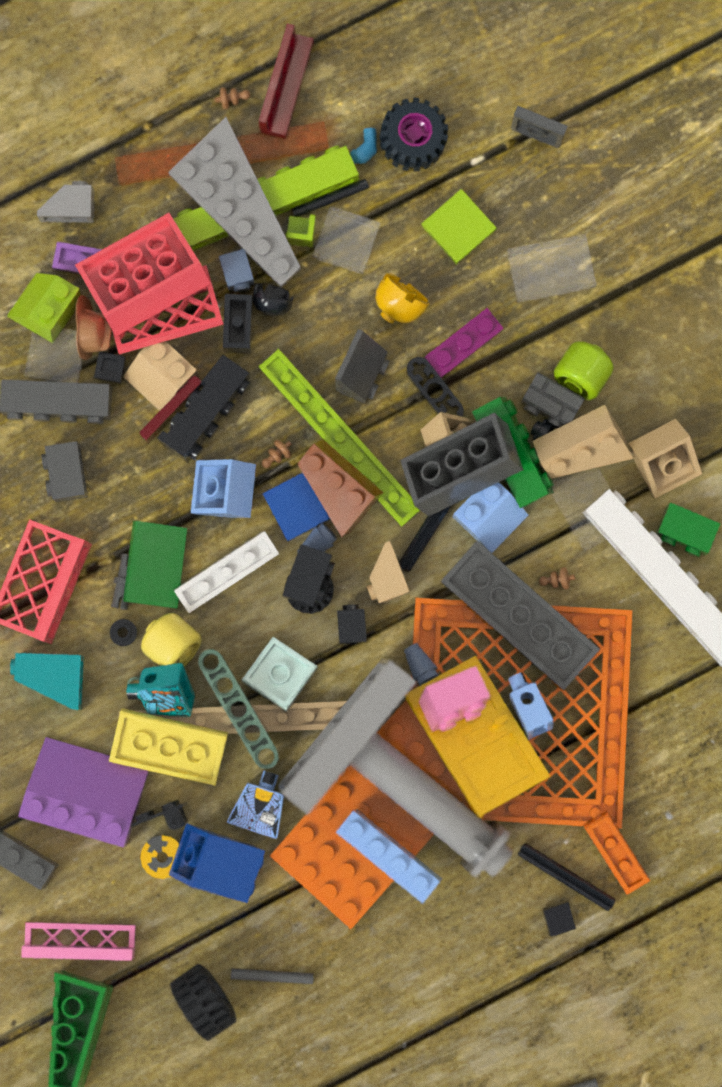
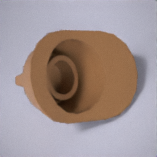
(92, 329)

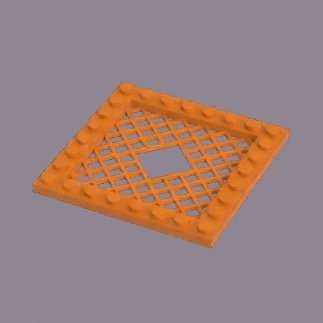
(616, 629)

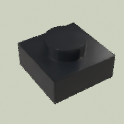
(110, 367)

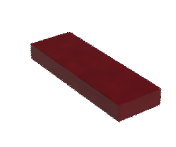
(165, 415)

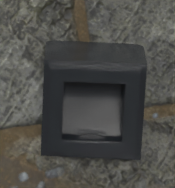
(558, 919)

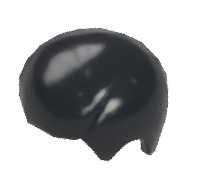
(271, 300)

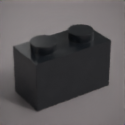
(237, 323)
(308, 576)

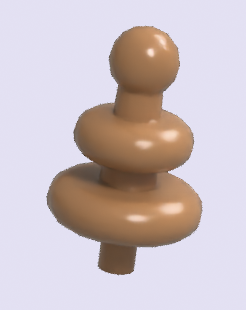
(225, 98)
(275, 455)
(554, 579)

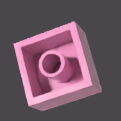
(454, 699)

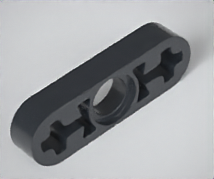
(428, 370)

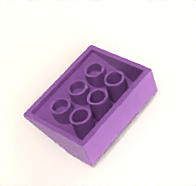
(83, 793)

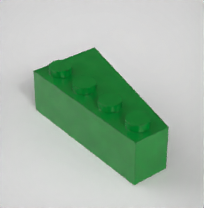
(76, 1026)

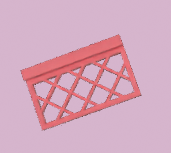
(169, 331)
(62, 584)

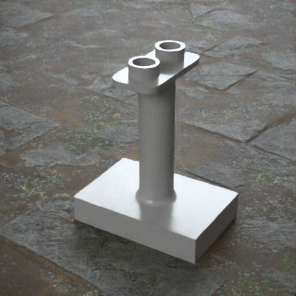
(354, 742)

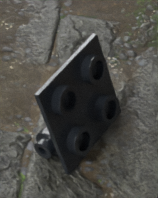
(172, 813)

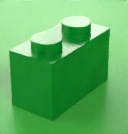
(687, 530)

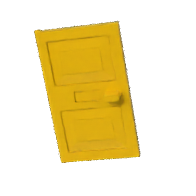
(487, 754)

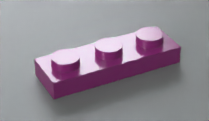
(464, 343)

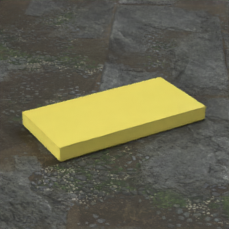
(168, 746)

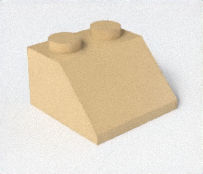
(159, 373)
(665, 458)

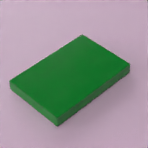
(154, 564)

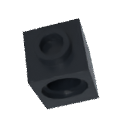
(351, 625)

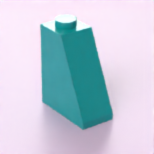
(51, 675)

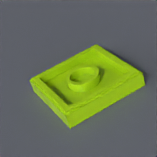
(458, 226)

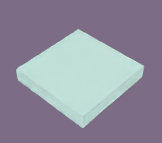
(279, 674)

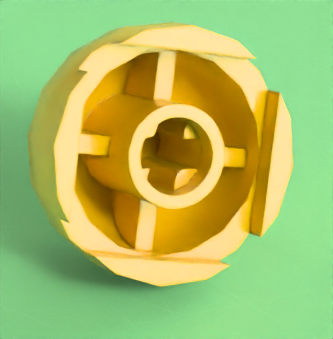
(399, 300)

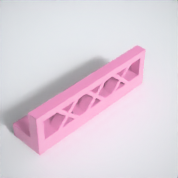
(76, 951)

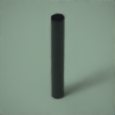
(330, 198)

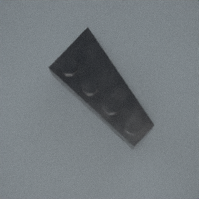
(205, 409)

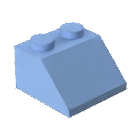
(223, 488)
(490, 516)

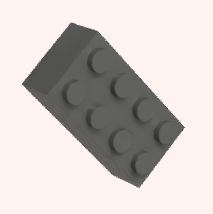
(461, 464)

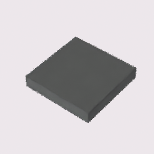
(538, 127)

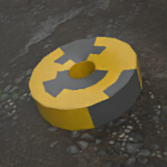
(150, 853)

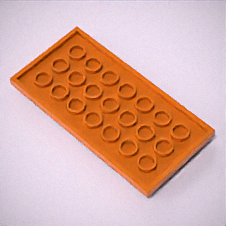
(328, 863)

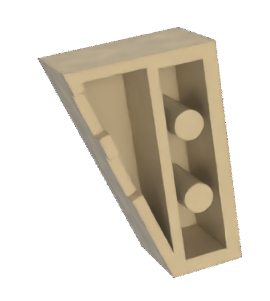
(583, 444)

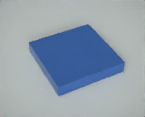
(296, 507)

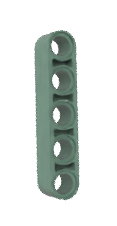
(237, 695)

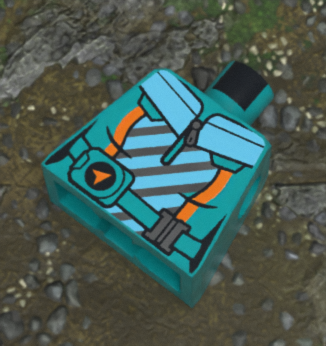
(164, 690)

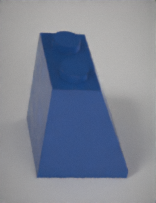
(217, 863)

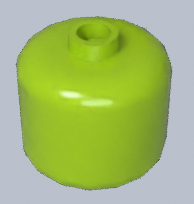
(584, 369)

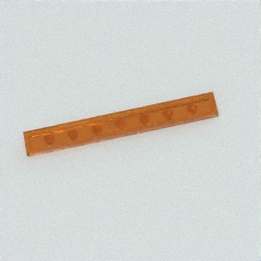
(255, 146)

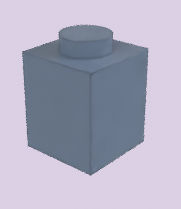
(237, 271)

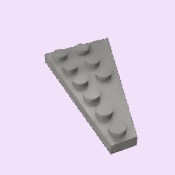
(229, 192)

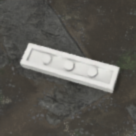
(226, 571)

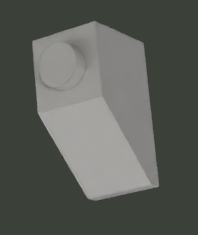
(70, 204)

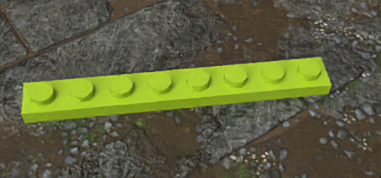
(338, 434)

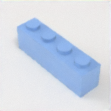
(389, 855)

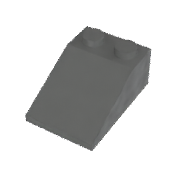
(361, 368)

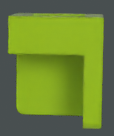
(301, 231)

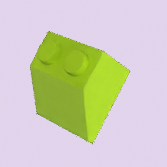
(46, 305)

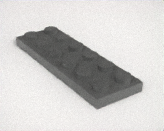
(520, 615)

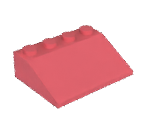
(142, 274)

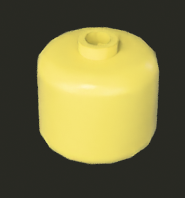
(170, 641)

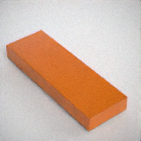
(616, 852)

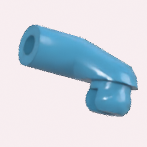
(367, 149)

